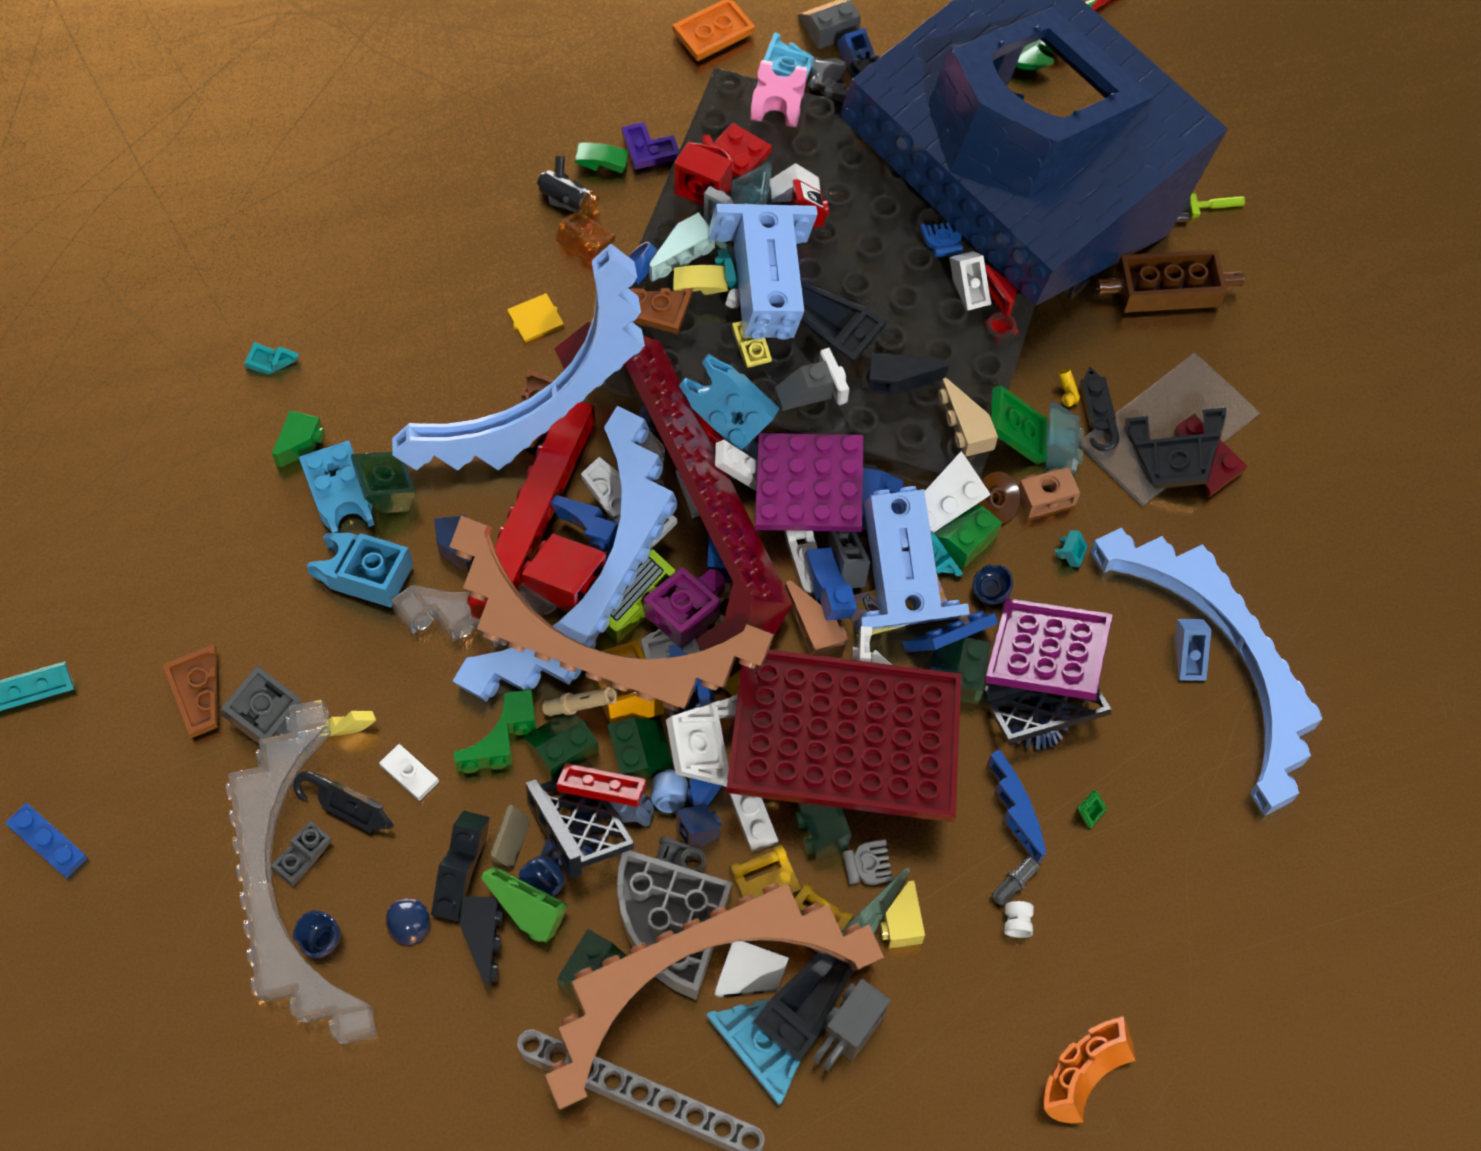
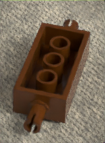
(1170, 281)

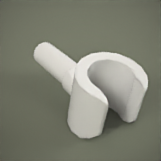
(733, 299)

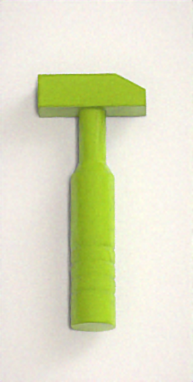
(1213, 203)

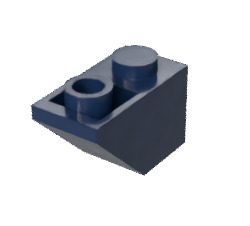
(445, 530)

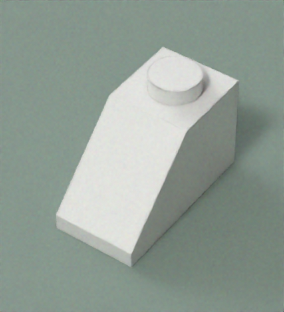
(971, 279)

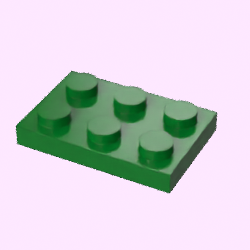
(1019, 425)

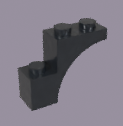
(457, 866)

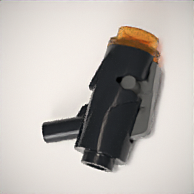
(564, 192)

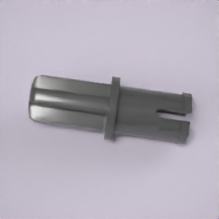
(1015, 881)

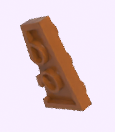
(195, 689)

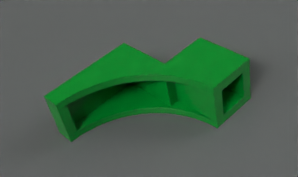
(495, 748)

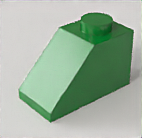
(297, 438)

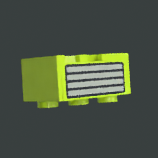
(631, 610)

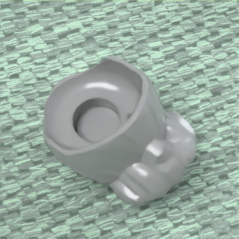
(825, 73)

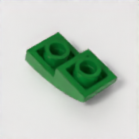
(596, 154)

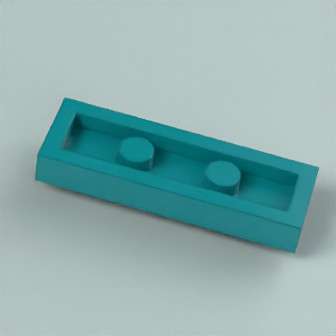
(35, 685)

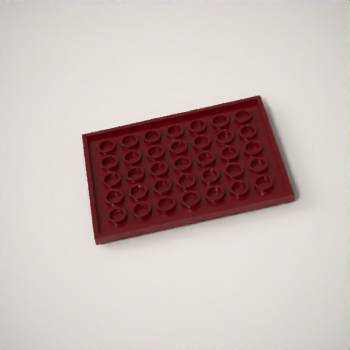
(847, 735)

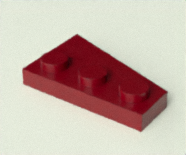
(1226, 463)

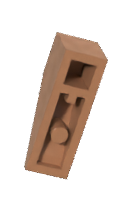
(821, 635)

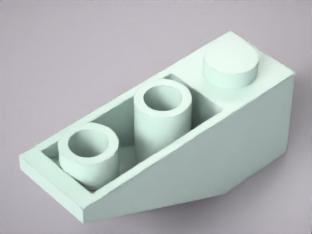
(683, 245)

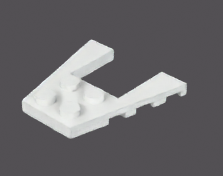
(699, 742)

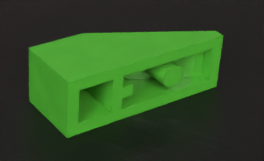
(528, 906)

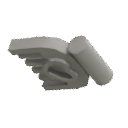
(865, 864)

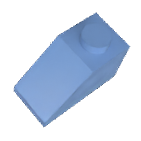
(1192, 648)

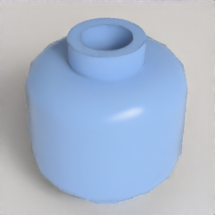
(669, 791)

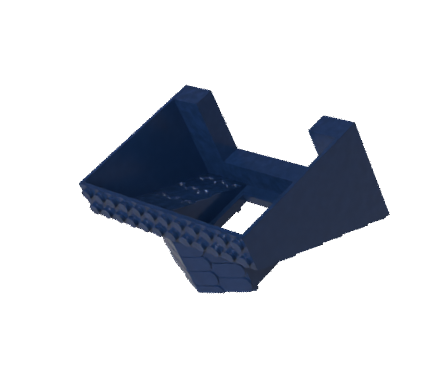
(1023, 186)

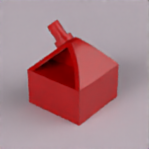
(702, 167)

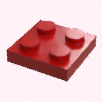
(744, 149)

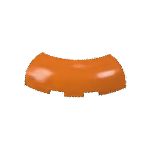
(1083, 1066)

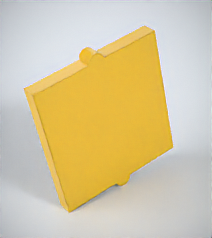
(535, 317)

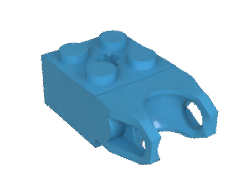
(724, 400)
(335, 485)
(363, 567)

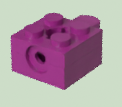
(679, 595)

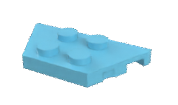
(786, 58)
(758, 1053)

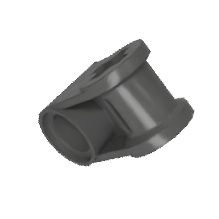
(680, 854)

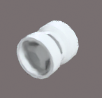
(1019, 919)

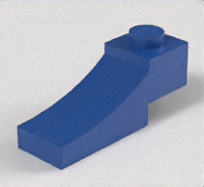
(598, 530)
(829, 585)

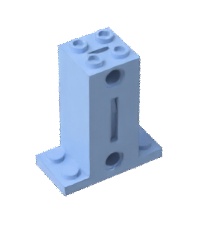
(766, 263)
(903, 563)

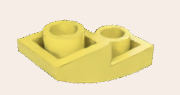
(707, 278)
(752, 350)

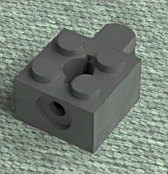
(260, 706)
(853, 1023)

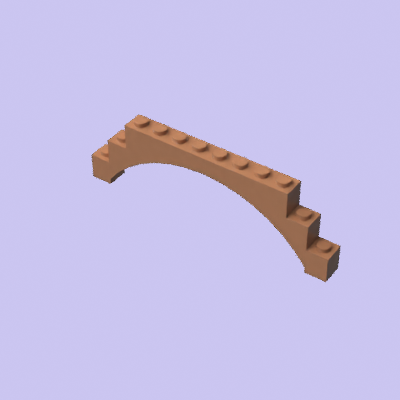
(514, 620)
(608, 989)

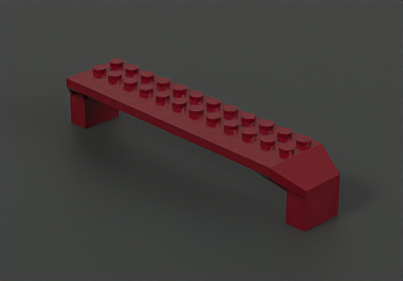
(757, 590)

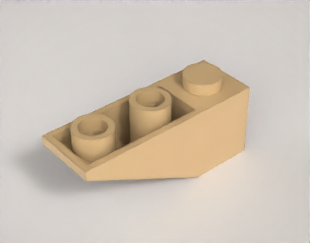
(971, 423)

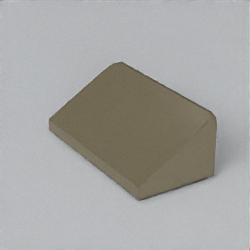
(510, 838)

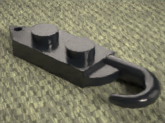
(1099, 409)
(345, 802)

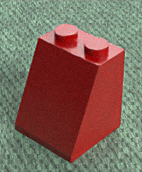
(563, 571)

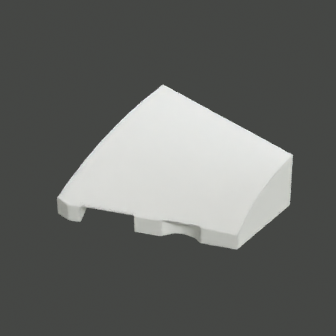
(750, 970)

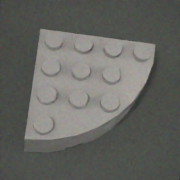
(662, 898)

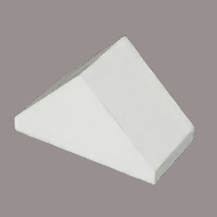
(782, 183)

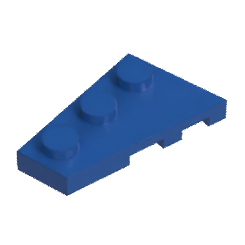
(952, 632)

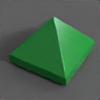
(1092, 808)

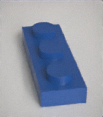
(46, 840)

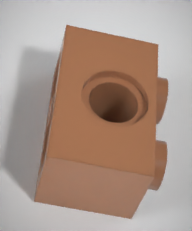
(1038, 502)

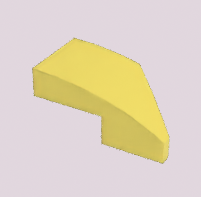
(351, 723)

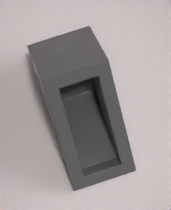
(805, 386)

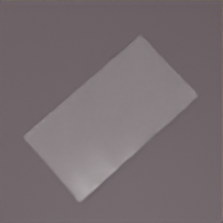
(1167, 403)

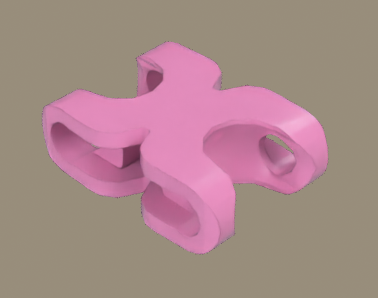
(778, 93)

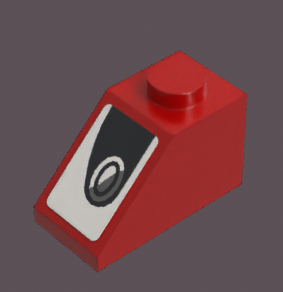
(809, 196)

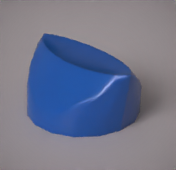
(642, 257)

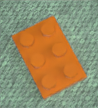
(713, 29)

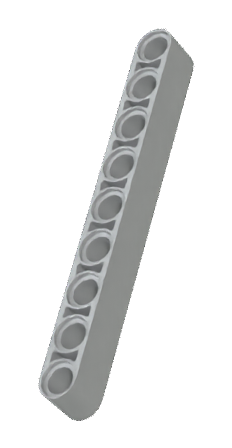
(656, 1094)

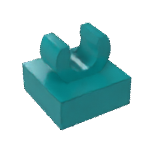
(1073, 549)

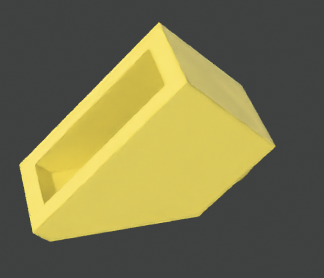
(903, 920)

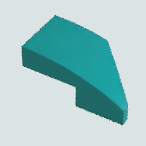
(726, 260)
(269, 360)
(943, 560)

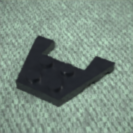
(1182, 458)

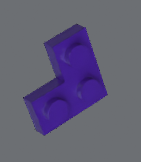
(645, 151)

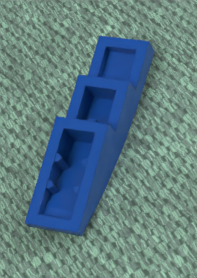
(1020, 813)

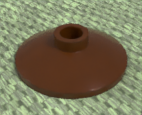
(1005, 493)

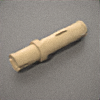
(570, 704)

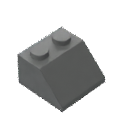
(830, 22)

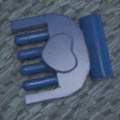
(944, 242)

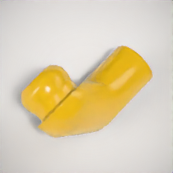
(1071, 392)

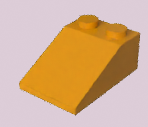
(628, 703)

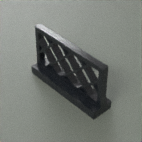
(999, 697)
(559, 834)

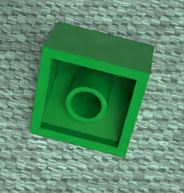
(969, 534)

